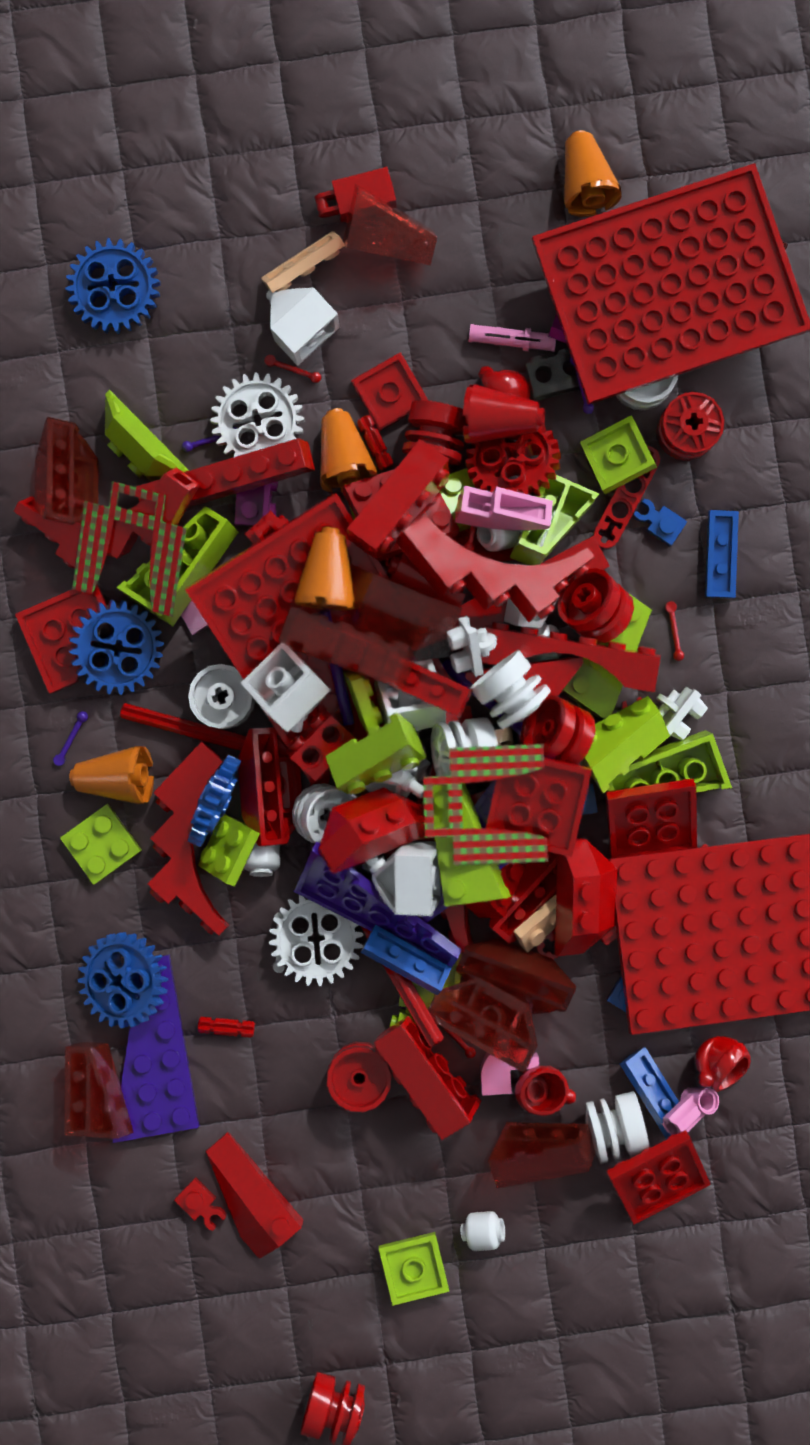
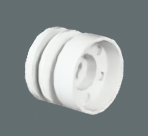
(510, 690)
(472, 733)
(311, 805)
(617, 1127)

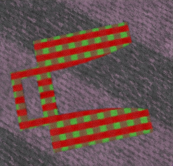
(165, 548)
(480, 765)

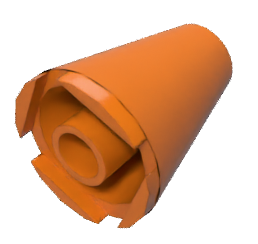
(588, 177)
(342, 452)
(326, 574)
(116, 775)

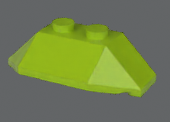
(136, 441)

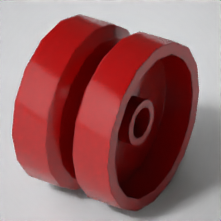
(596, 606)
(561, 728)
(360, 1094)

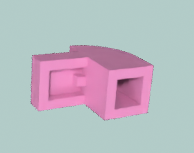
(496, 1076)

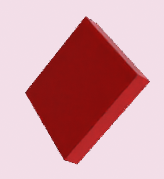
(388, 391)

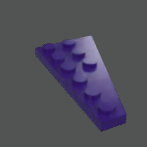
(157, 1070)

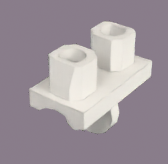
(472, 644)
(676, 707)

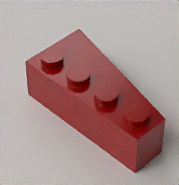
(400, 500)
(426, 1078)

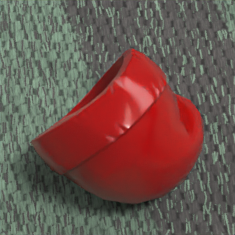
(505, 381)
(721, 1062)
(552, 1088)

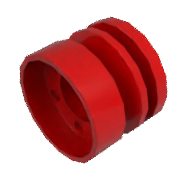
(437, 426)
(678, 438)
(333, 1409)

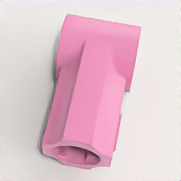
(690, 1109)

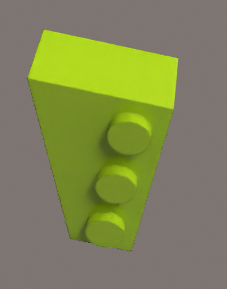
(568, 507)
(623, 739)
(376, 756)

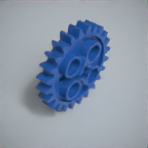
(113, 260)
(110, 672)
(214, 801)
(122, 980)

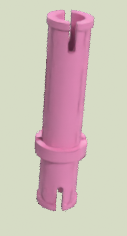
(478, 332)

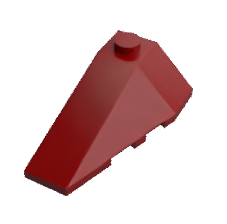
(256, 1205)

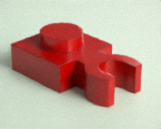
(197, 1200)

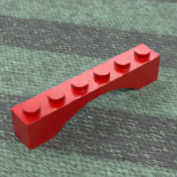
(630, 667)

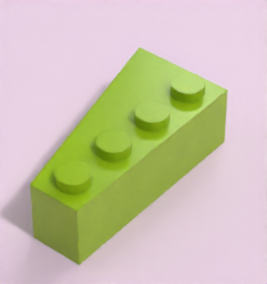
(205, 543)
(595, 686)
(680, 760)
(468, 881)

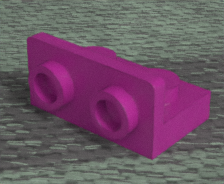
(254, 504)

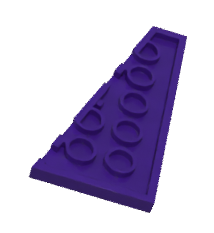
(359, 901)

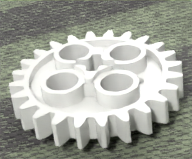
(250, 394)
(289, 941)

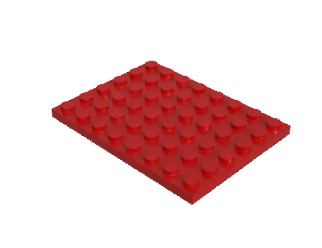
(671, 283)
(252, 597)
(714, 933)

